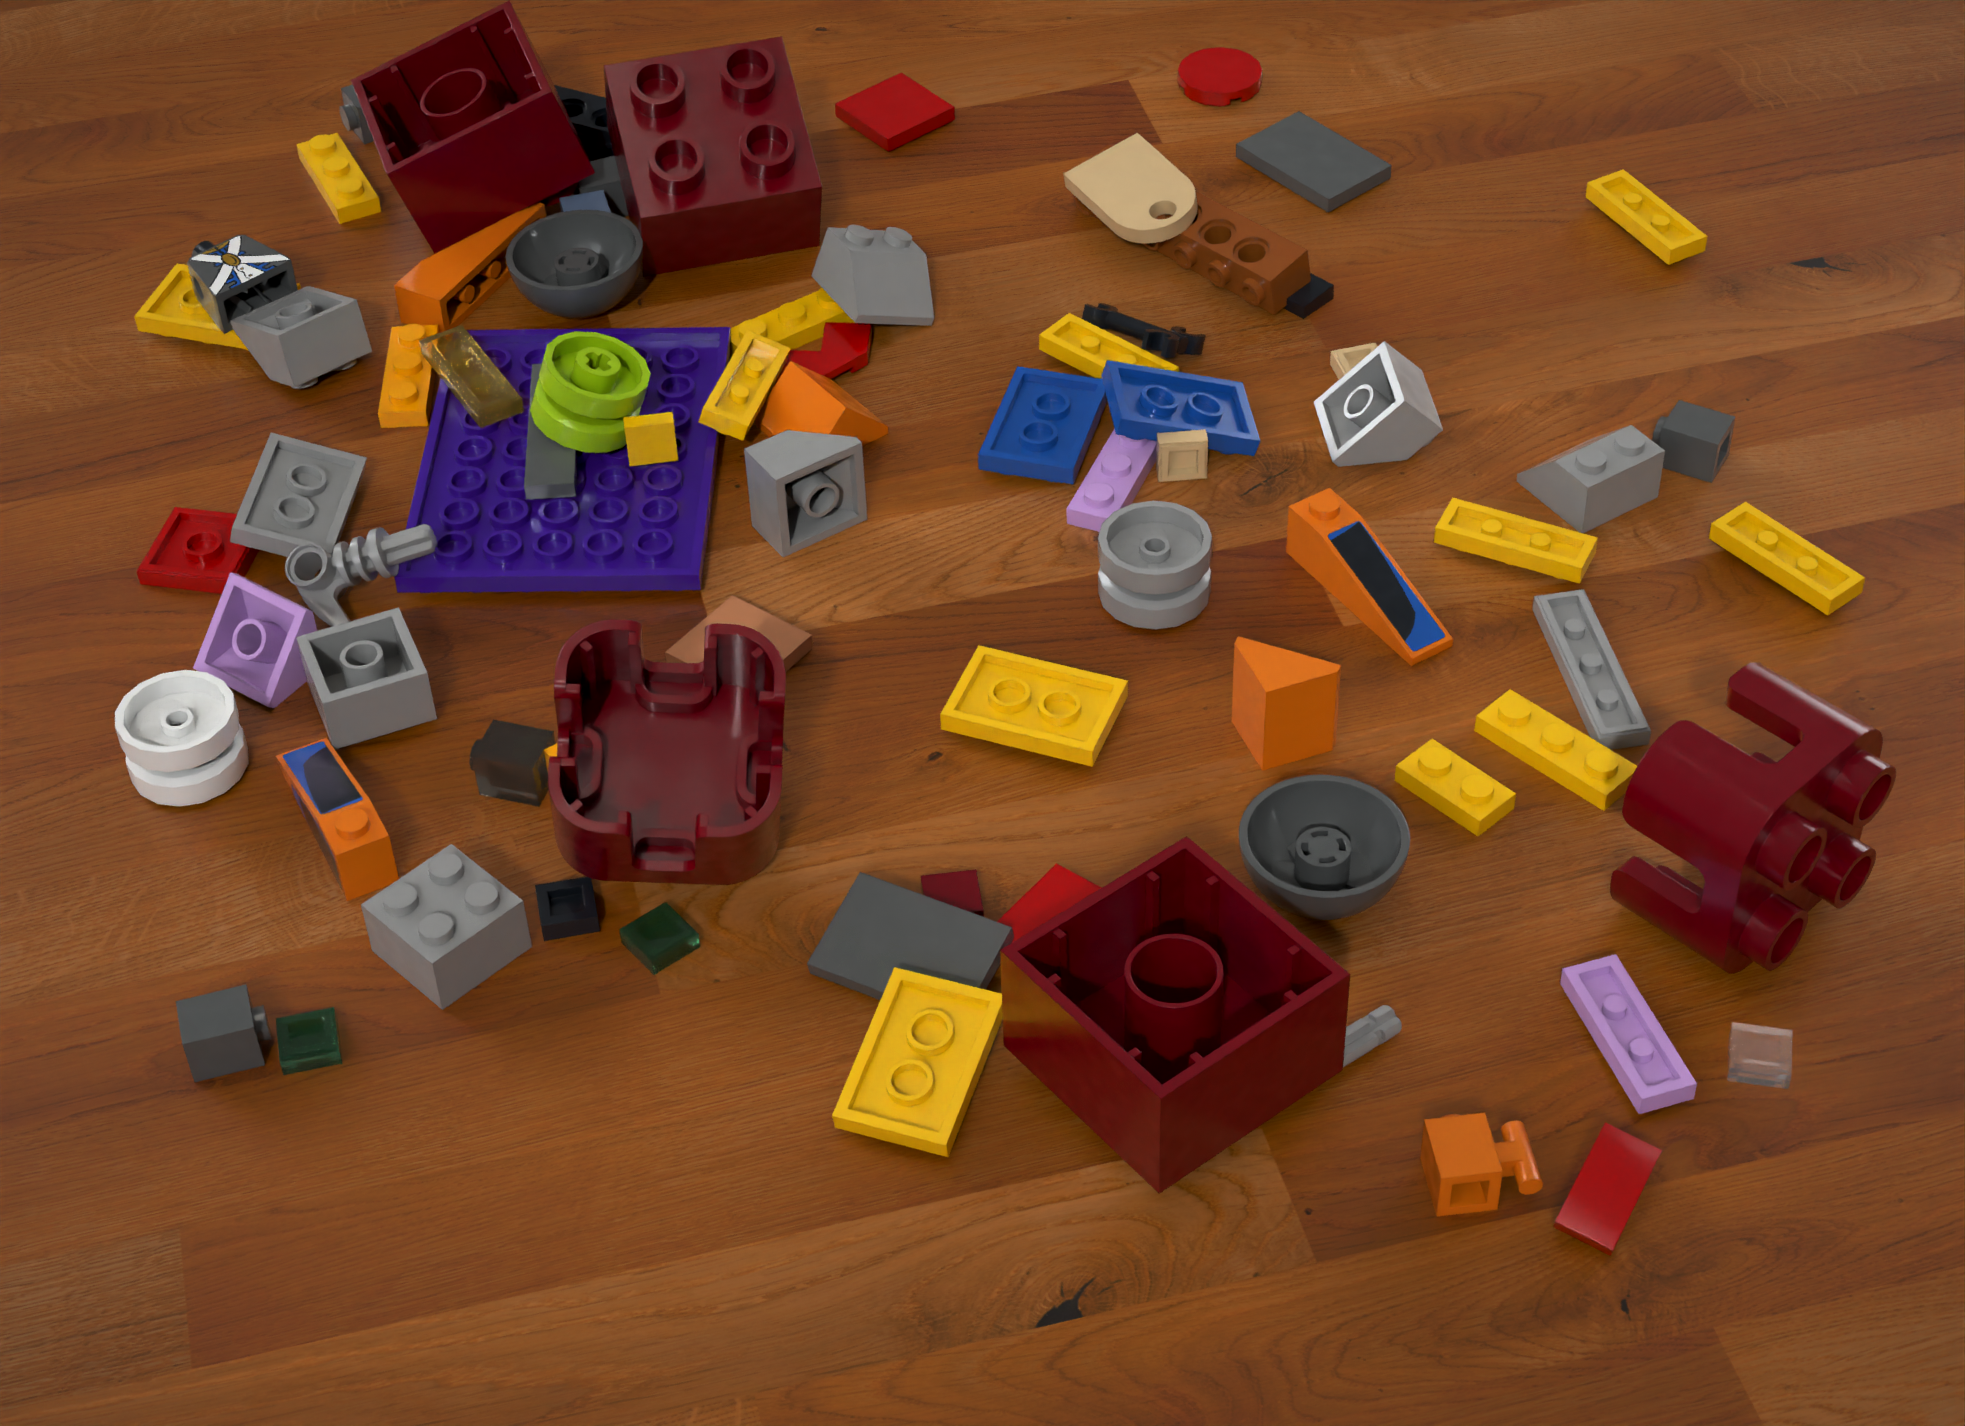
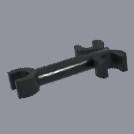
(1152, 336)

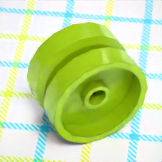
(587, 390)

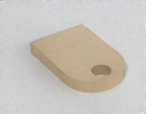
(1133, 187)

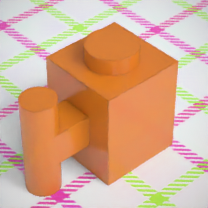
(1468, 1167)

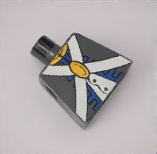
(238, 277)

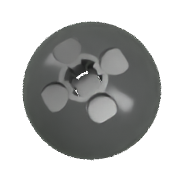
(576, 262)
(1323, 845)

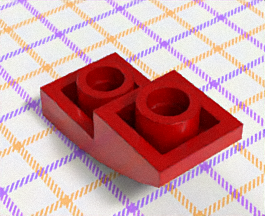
(1607, 1189)

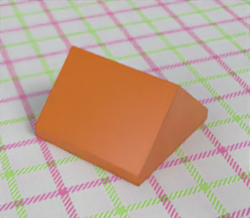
(816, 405)
(1283, 703)

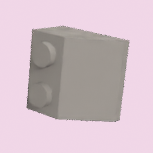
(876, 275)
(304, 335)
(1378, 411)
(1598, 478)
(805, 487)

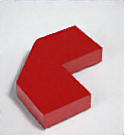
(842, 349)

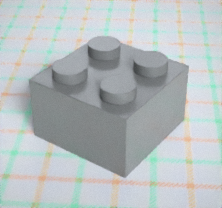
(366, 678)
(447, 926)

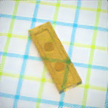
(471, 376)

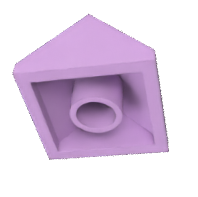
(255, 642)

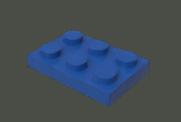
(1163, 400)
(1043, 425)

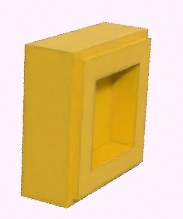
(650, 439)

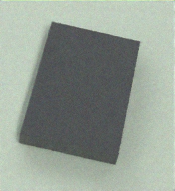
(1313, 161)
(899, 928)

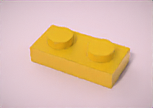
(1455, 787)

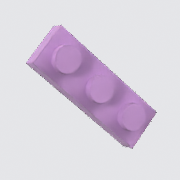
(1111, 480)
(1628, 1034)

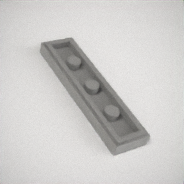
(1591, 670)

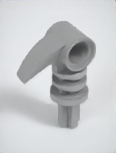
(352, 563)

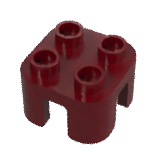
(667, 762)
(1755, 827)

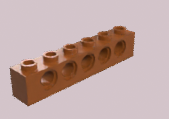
(1235, 254)

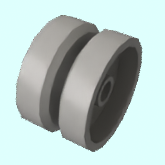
(1154, 564)

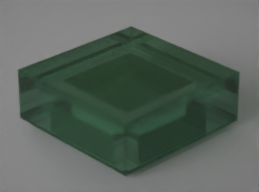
(659, 938)
(308, 1041)

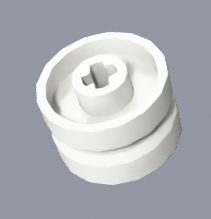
(182, 738)

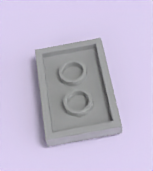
(297, 496)

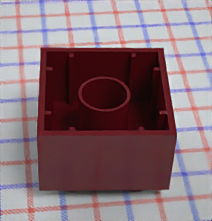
(472, 128)
(713, 155)
(1174, 1011)

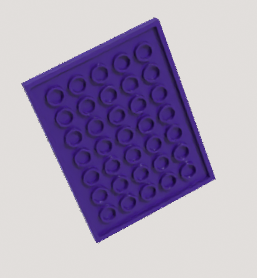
(625, 523)

